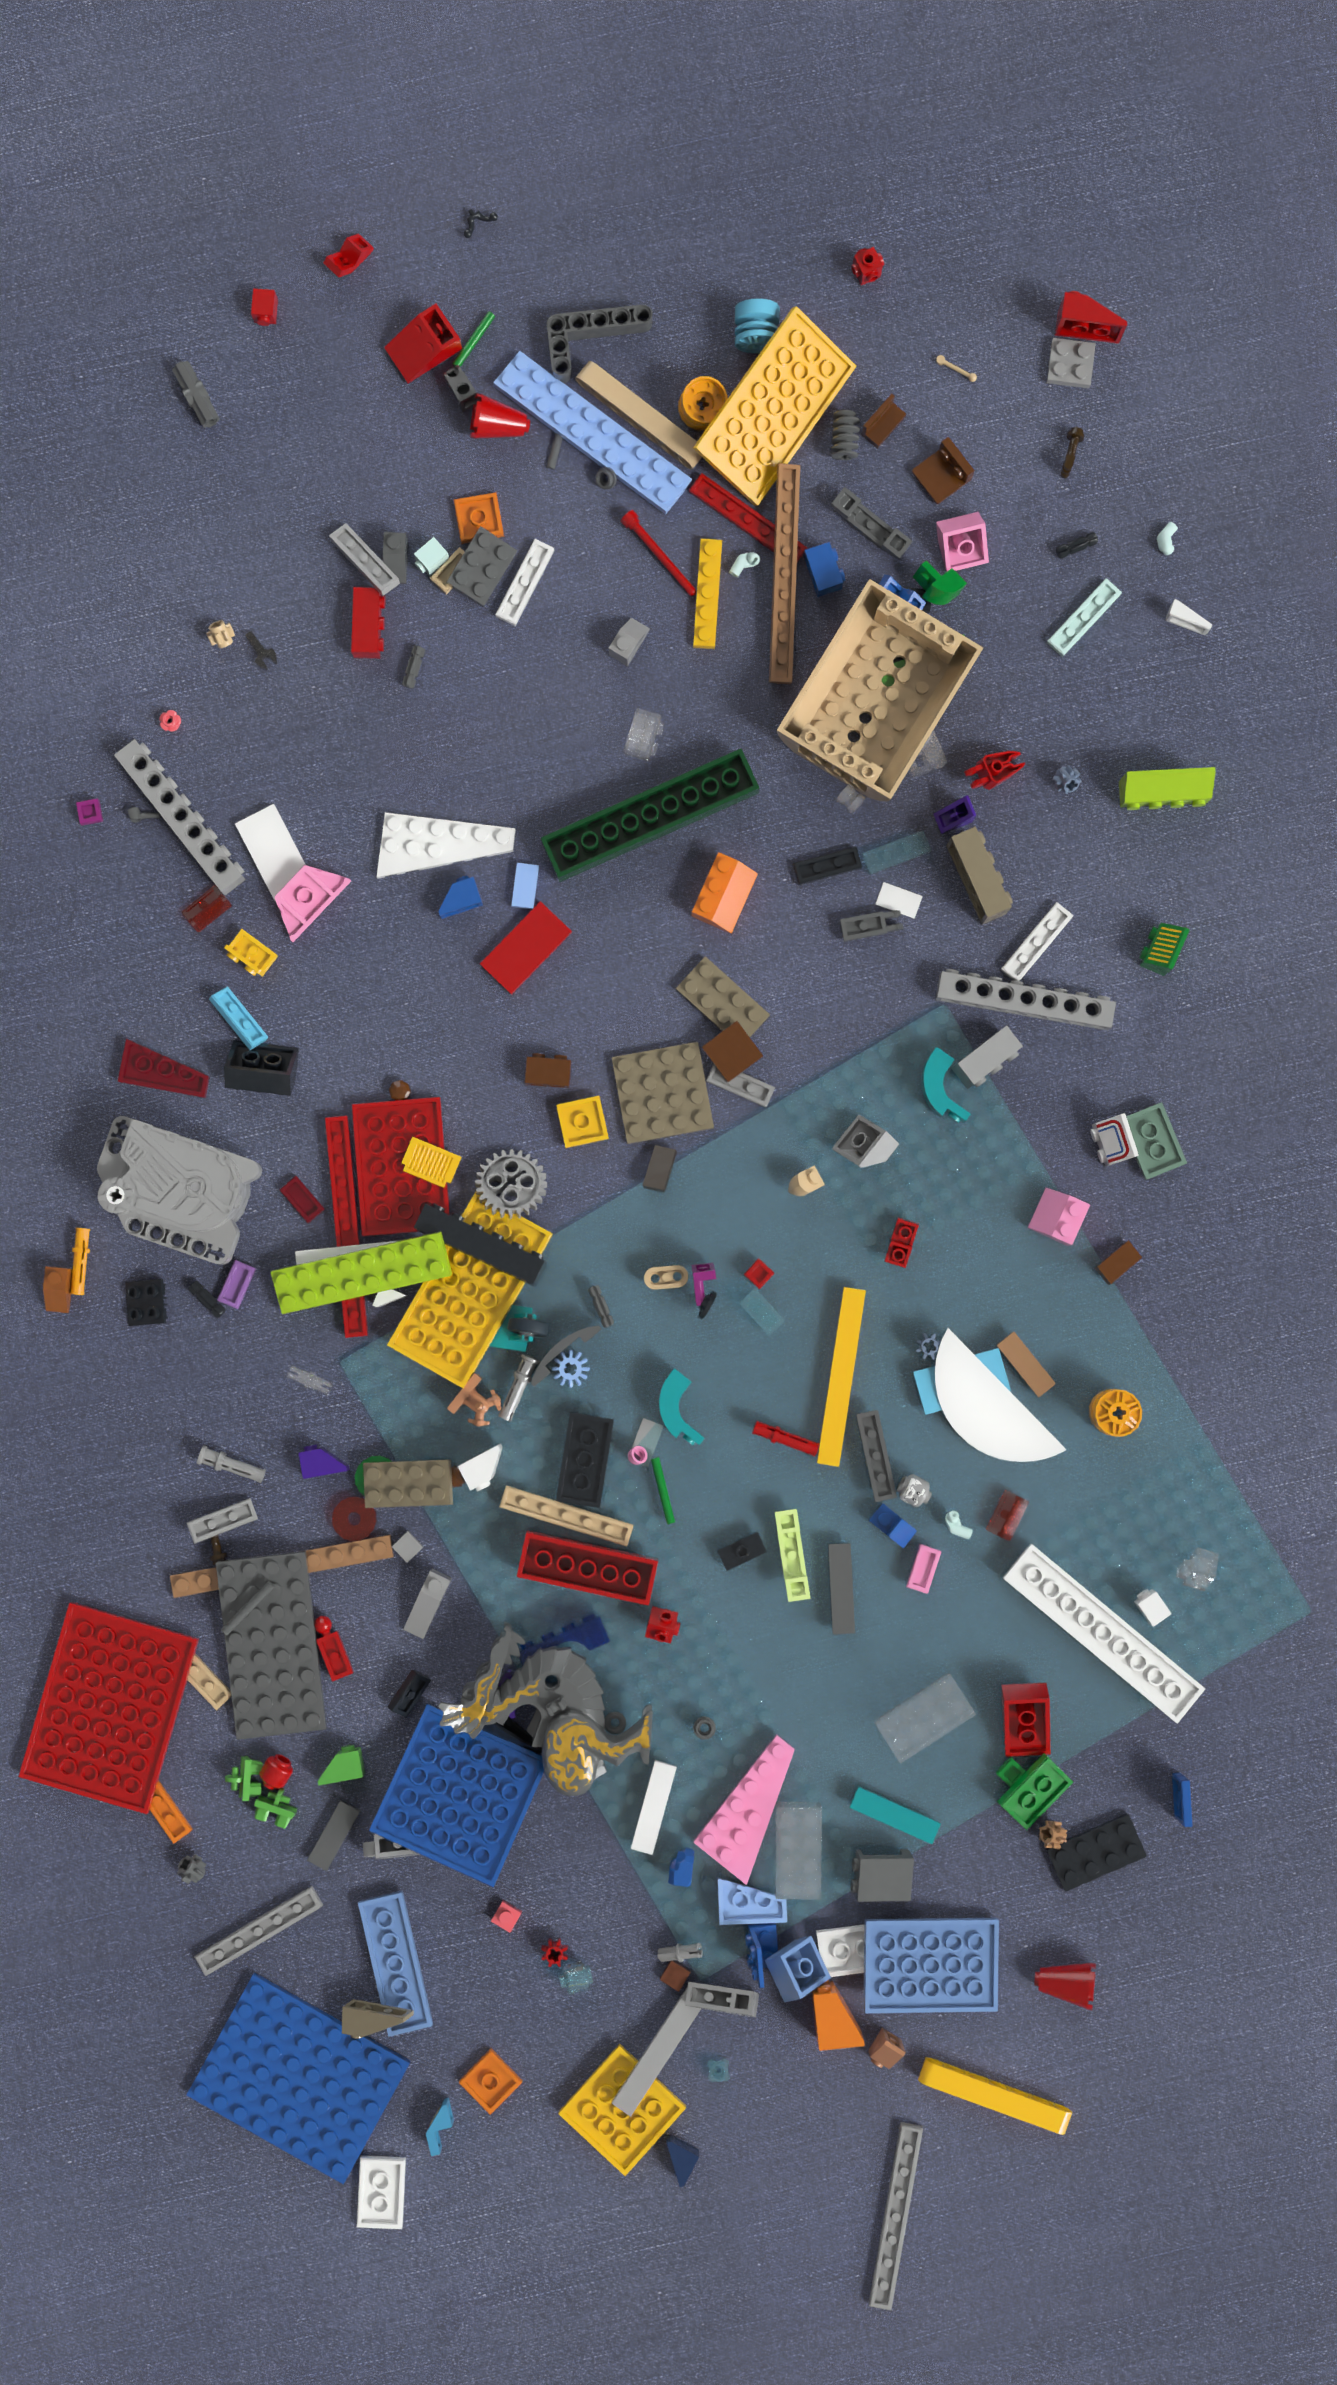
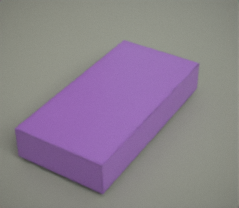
(236, 1284)

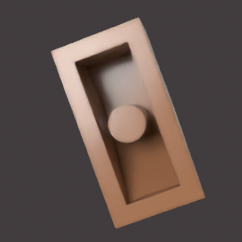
(886, 2049)

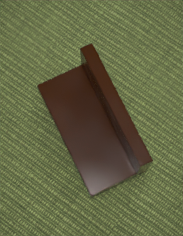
(883, 422)

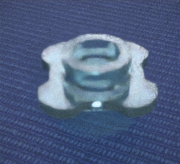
(720, 2076)

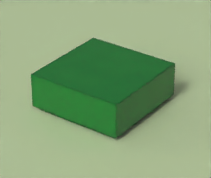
(1010, 1771)

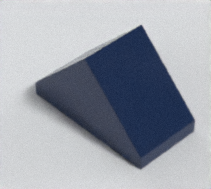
(683, 2158)

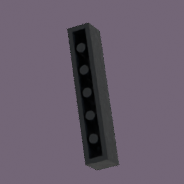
(481, 1245)

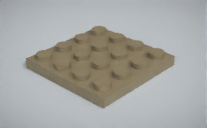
(662, 1092)

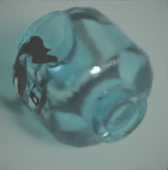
(576, 1977)

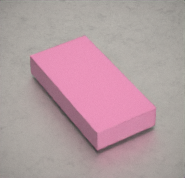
(923, 1568)

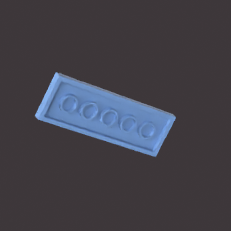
(395, 1959)

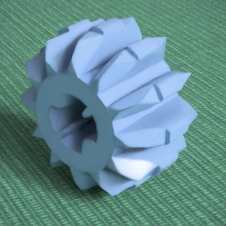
(568, 1376)

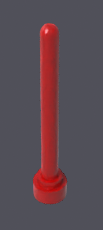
(631, 521)

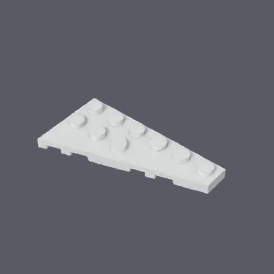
(427, 843)

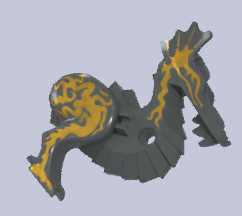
(567, 1713)

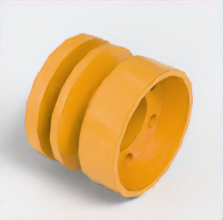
(704, 390)
(1104, 1405)

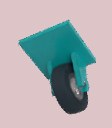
(518, 1329)

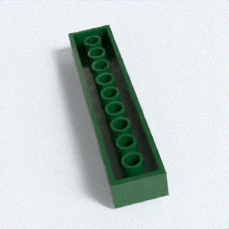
(650, 815)

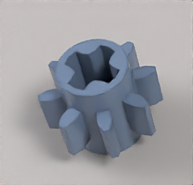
(1067, 779)
(923, 1349)

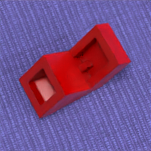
(351, 255)

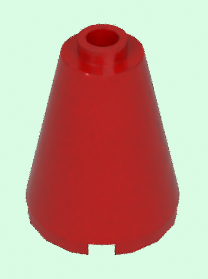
(496, 419)
(1069, 1983)

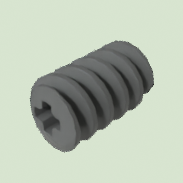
(843, 435)

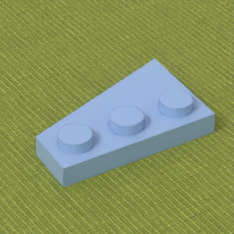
(748, 1905)

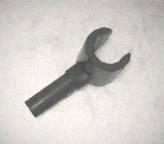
(135, 815)

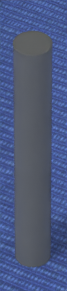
(554, 451)
(247, 1608)

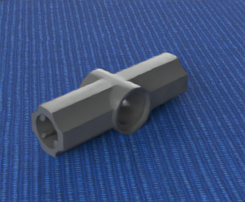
(196, 394)

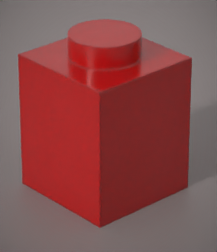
(264, 306)

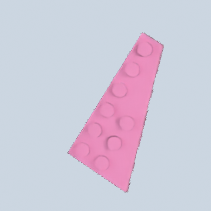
(742, 1819)

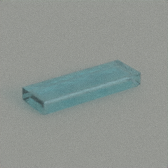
(896, 852)

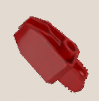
(994, 769)

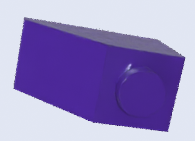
(320, 1462)

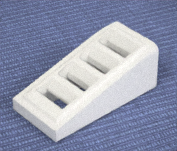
(1185, 617)

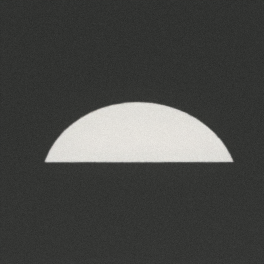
(985, 1409)

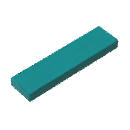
(895, 1815)

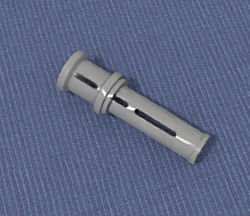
(522, 1377)
(221, 1461)

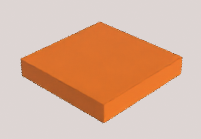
(477, 512)
(490, 2081)

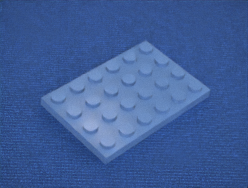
(931, 1965)

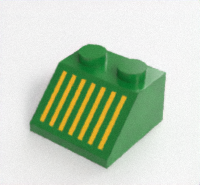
(1163, 948)

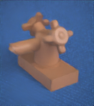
(475, 1401)

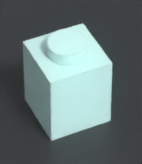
(430, 557)

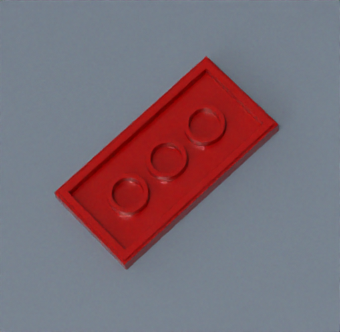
(526, 948)

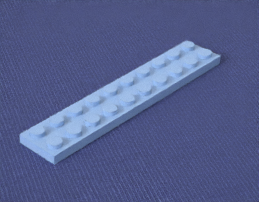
(592, 432)

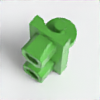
(246, 1788)
(265, 1806)

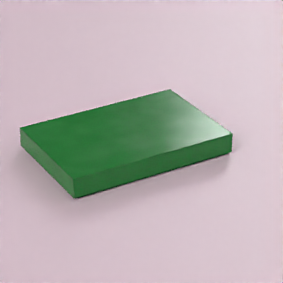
(1035, 1791)

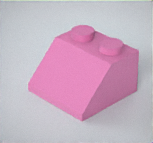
(963, 541)
(1058, 1216)

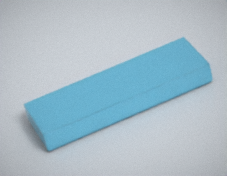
(238, 1018)

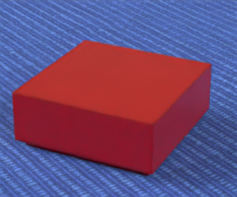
(759, 1273)

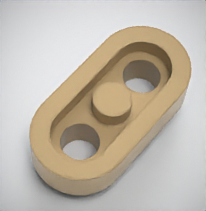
(666, 1277)

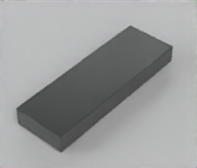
(333, 1835)

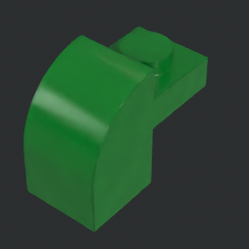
(938, 588)

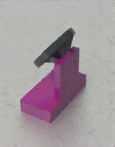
(700, 1273)

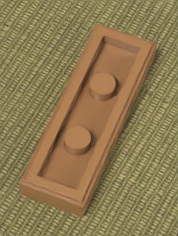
(1025, 1364)

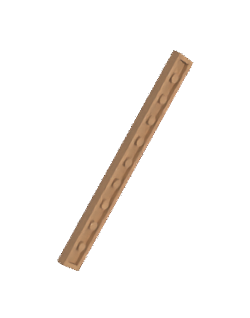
(784, 573)
(318, 1560)

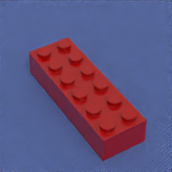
(587, 1567)

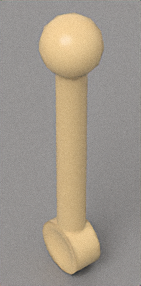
(941, 360)

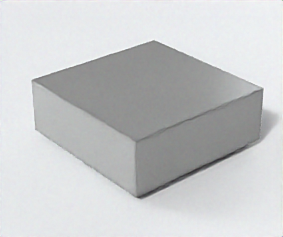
(407, 1546)

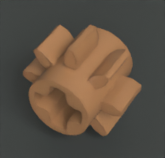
(1053, 1834)

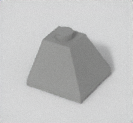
(865, 1143)

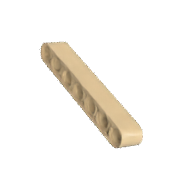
(639, 414)

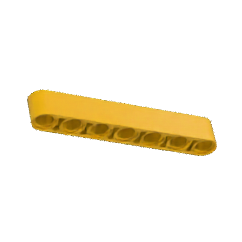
(995, 2095)

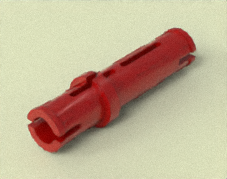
(780, 1436)

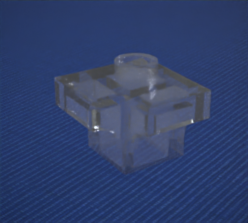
(1199, 1570)

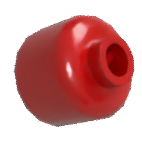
(276, 1771)

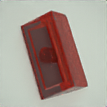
(206, 908)
(1007, 1515)

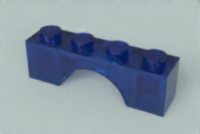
(589, 1633)

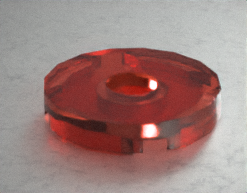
(345, 1528)

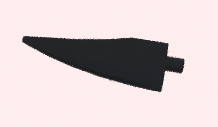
(513, 1733)

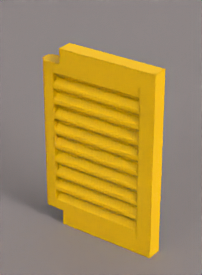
(430, 1162)

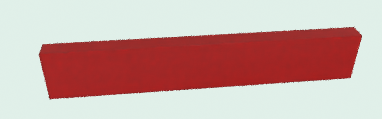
(737, 512)

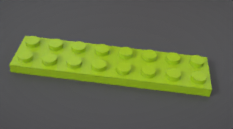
(361, 1272)

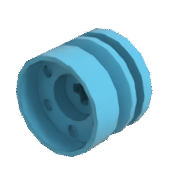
(755, 324)

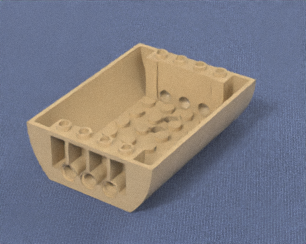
(850, 684)

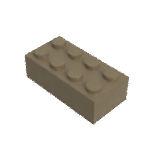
(979, 875)

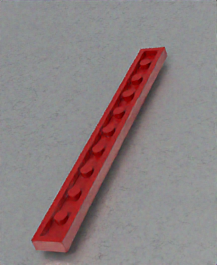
(345, 1212)

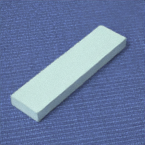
(1084, 617)

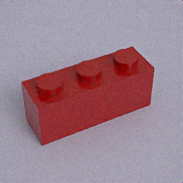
(367, 623)

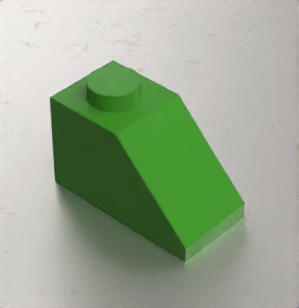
(345, 1766)

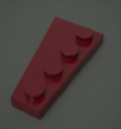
(155, 1071)

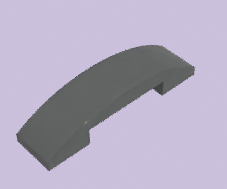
(870, 525)
(542, 1370)

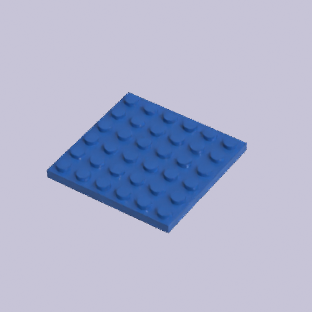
(459, 1797)

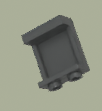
(882, 1877)

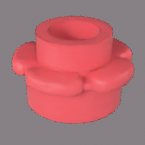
(174, 725)

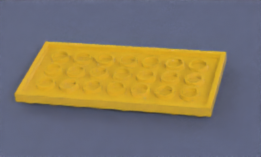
(774, 406)
(461, 1313)

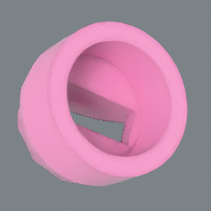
(637, 1453)

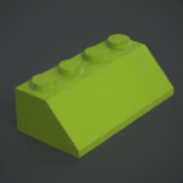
(1167, 787)

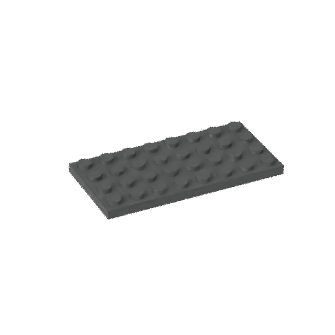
(273, 1648)

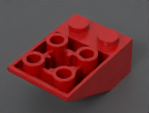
(423, 344)

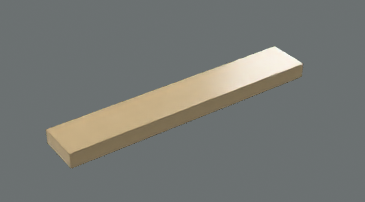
(566, 1515)

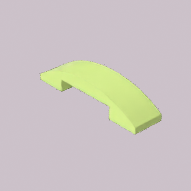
(792, 1555)

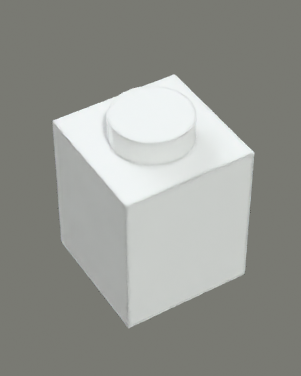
(1152, 1607)

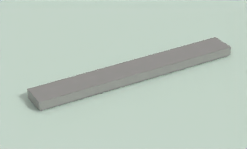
(895, 2216)

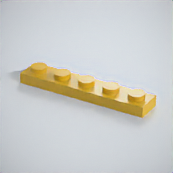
(707, 593)

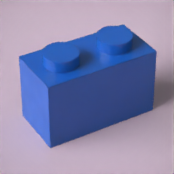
(824, 569)

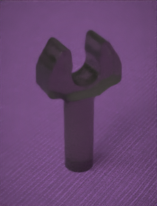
(262, 653)

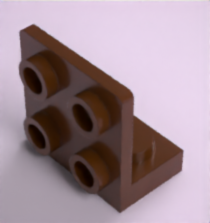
(944, 472)

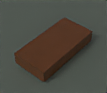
(1118, 1262)

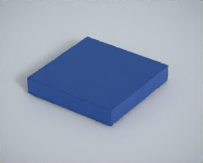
(1182, 1799)

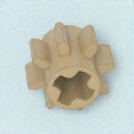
(220, 634)

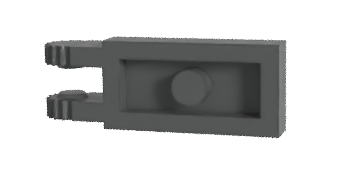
(868, 925)

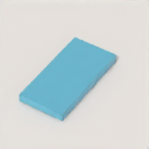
(926, 1379)

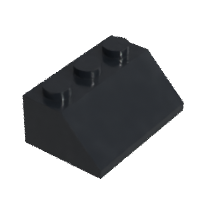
(261, 1069)

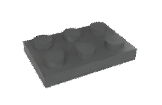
(481, 566)

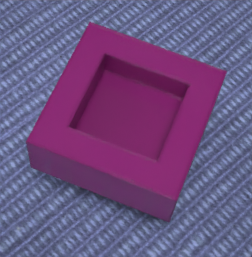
(89, 811)

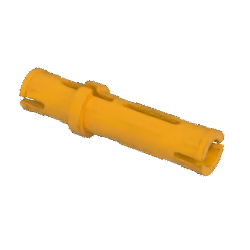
(79, 1261)

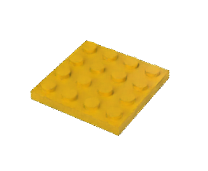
(610, 2130)

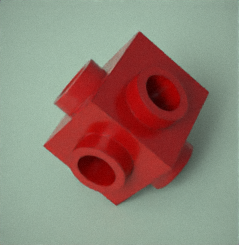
(867, 265)
(662, 1625)

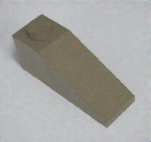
(366, 2018)

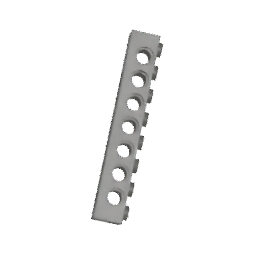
(129, 759)
(1101, 1020)

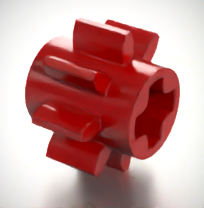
(557, 1946)

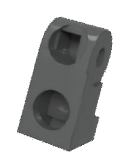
(461, 388)

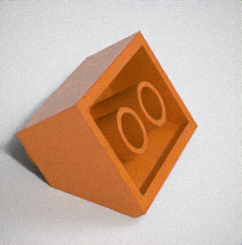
(724, 893)

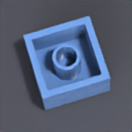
(797, 1969)

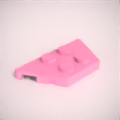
(307, 897)

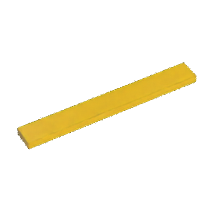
(841, 1376)

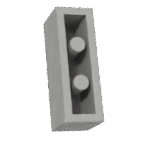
(987, 1058)

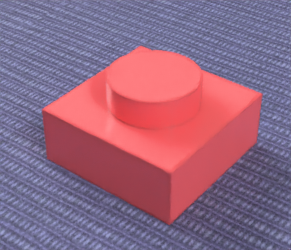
(506, 1916)

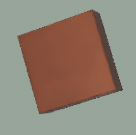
(675, 1975)

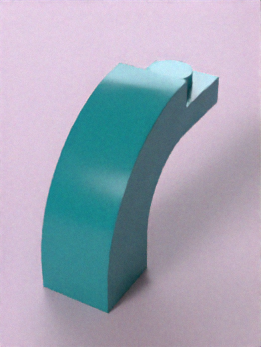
(933, 1088)
(669, 1407)

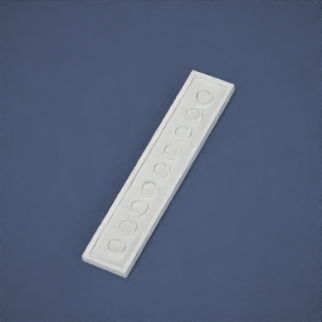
(1104, 1633)

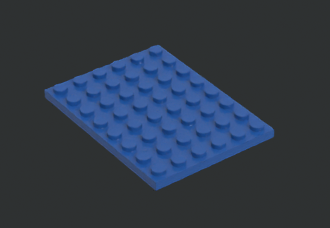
(298, 2079)

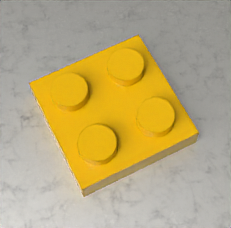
(582, 1121)

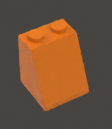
(833, 2019)

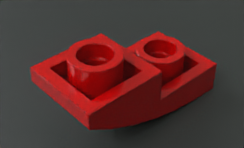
(901, 1242)

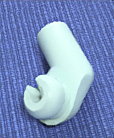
(1164, 539)
(744, 561)
(954, 1525)

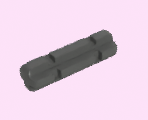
(413, 667)
(601, 1306)

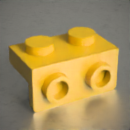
(251, 952)

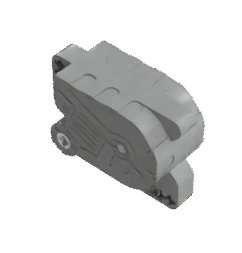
(175, 1187)

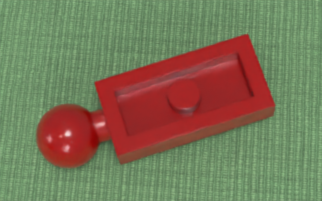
(332, 1649)

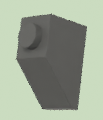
(396, 554)

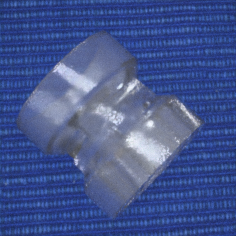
(850, 799)

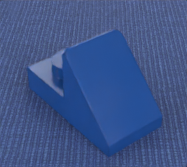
(892, 1525)

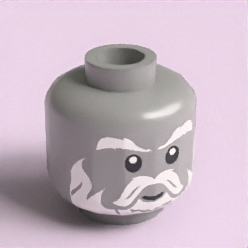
(914, 1490)

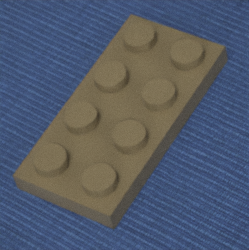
(721, 998)
(408, 1483)

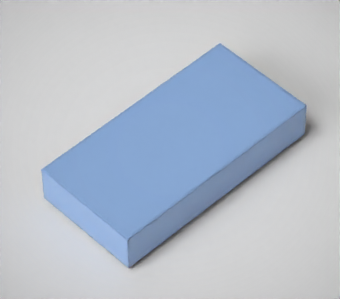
(525, 886)

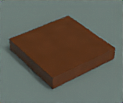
(732, 1051)

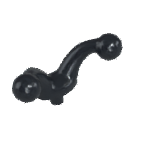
(468, 232)

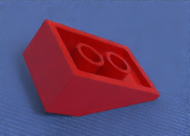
(1087, 319)
(1026, 1719)

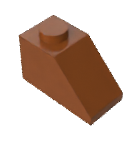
(57, 1289)

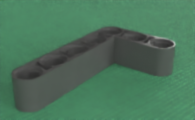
(590, 330)

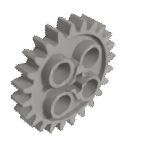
(524, 1196)

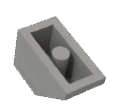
(628, 641)

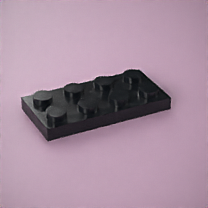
(585, 1460)
(1096, 1852)

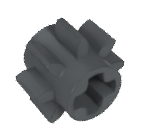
(191, 1869)

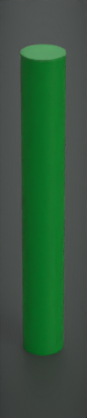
(473, 340)
(661, 1484)

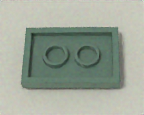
(1155, 1141)

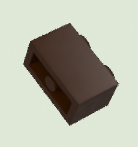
(548, 1071)

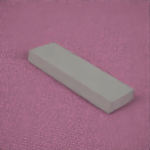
(743, 1086)
(222, 1520)

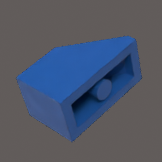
(461, 897)

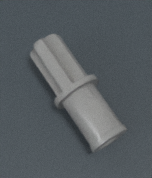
(680, 1952)

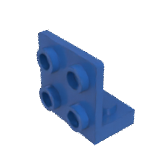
(761, 1944)

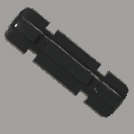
(1077, 545)
(206, 1299)

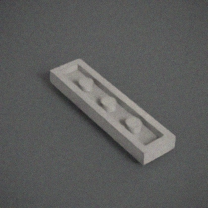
(364, 559)

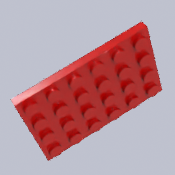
(387, 1194)

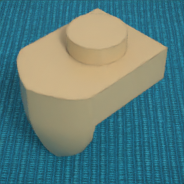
(805, 1182)

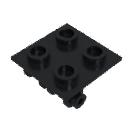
(146, 1302)

